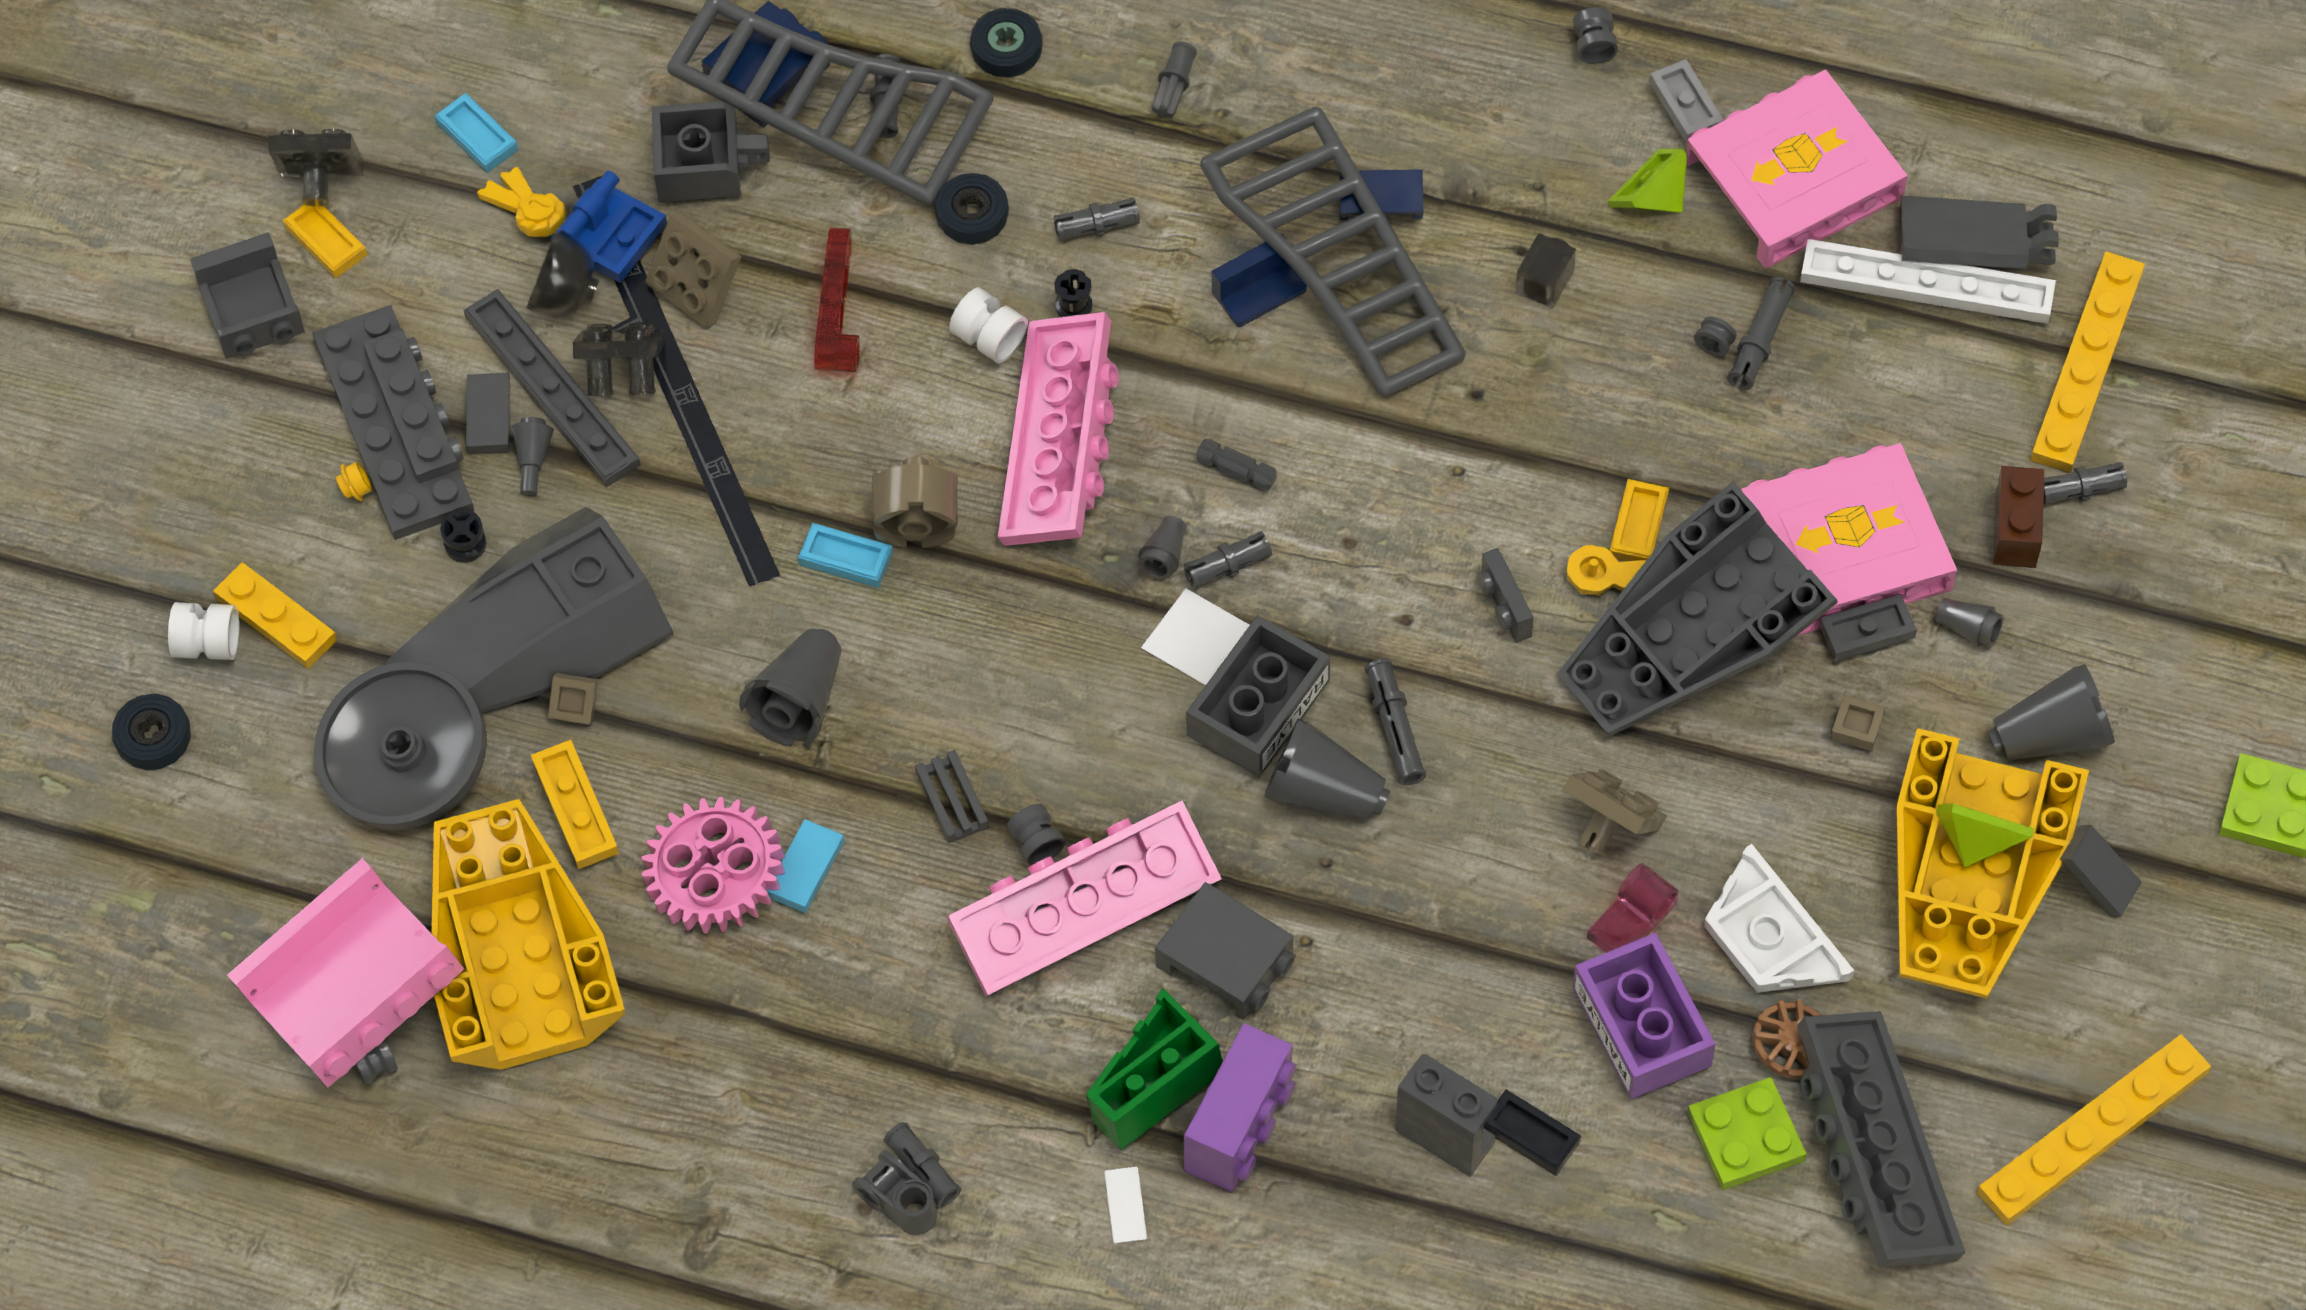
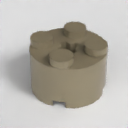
(914, 504)

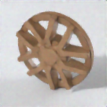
(1787, 1039)

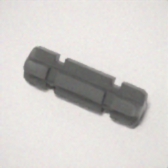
(1236, 464)

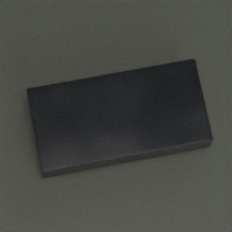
(1532, 1132)

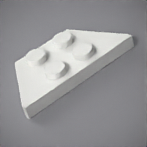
(1771, 932)

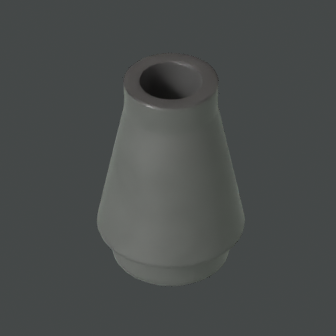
(1163, 550)
(1972, 621)

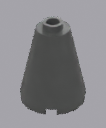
(794, 689)
(2054, 720)
(1325, 776)

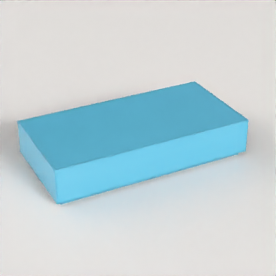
(476, 132)
(845, 555)
(806, 865)

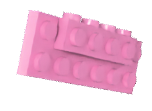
(1059, 429)
(1082, 896)

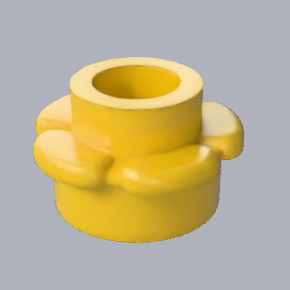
(354, 481)

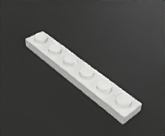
(1928, 282)

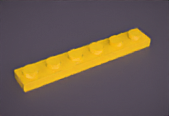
(2087, 362)
(2093, 1129)

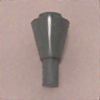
(531, 443)

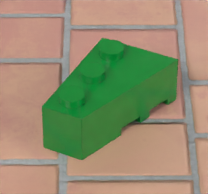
(1154, 1073)

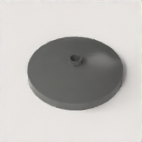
(400, 745)

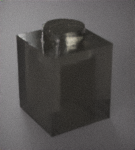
(1545, 270)

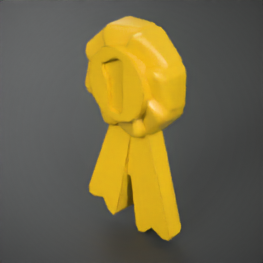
(535, 213)
(1596, 570)

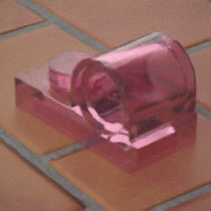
(1639, 908)

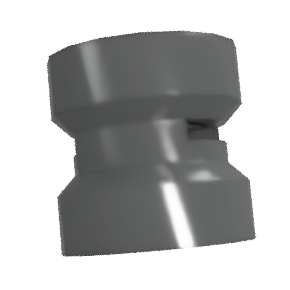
(1595, 35)
(1034, 831)

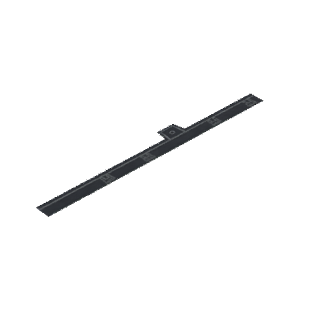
(697, 428)

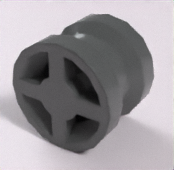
(375, 1062)

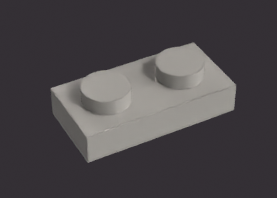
(1684, 98)

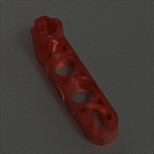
(832, 348)

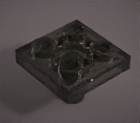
(315, 159)

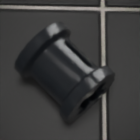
(1068, 294)

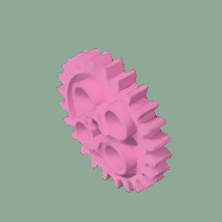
(737, 889)

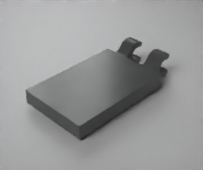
(1976, 232)

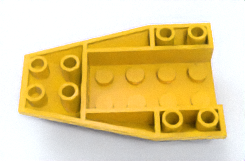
(1967, 920)
(527, 944)

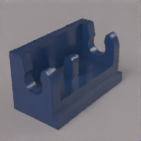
(1394, 191)

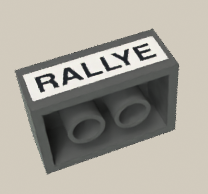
(1258, 695)

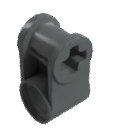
(892, 1188)

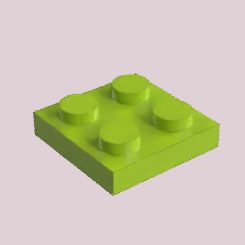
(2267, 806)
(1746, 1133)

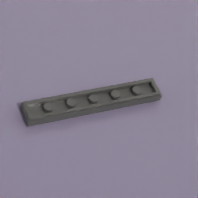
(552, 388)

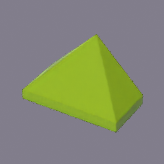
(1656, 184)
(1979, 834)

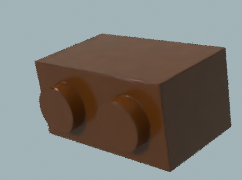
(2018, 517)

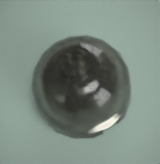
(563, 279)

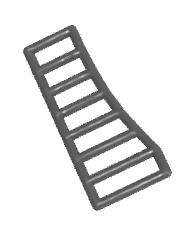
(861, 67)
(1323, 285)

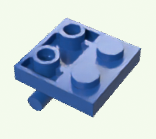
(612, 226)

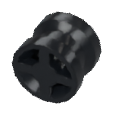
(461, 525)

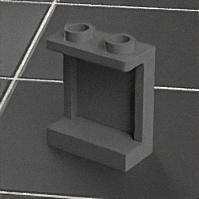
(247, 295)
(1226, 949)
(1445, 1114)

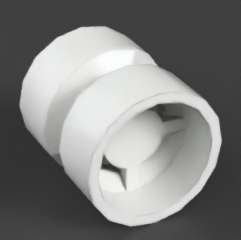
(993, 327)
(203, 631)

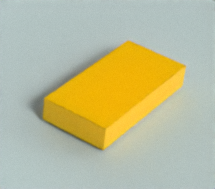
(325, 238)
(1639, 521)

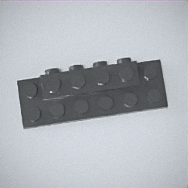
(394, 420)
(1876, 1140)

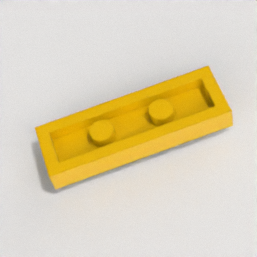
(275, 615)
(574, 804)

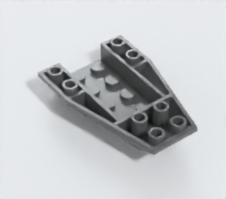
(543, 609)
(1694, 614)

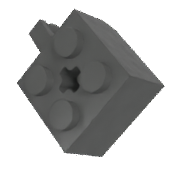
(701, 151)

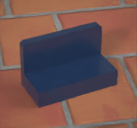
(1255, 284)

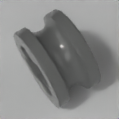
(1715, 336)

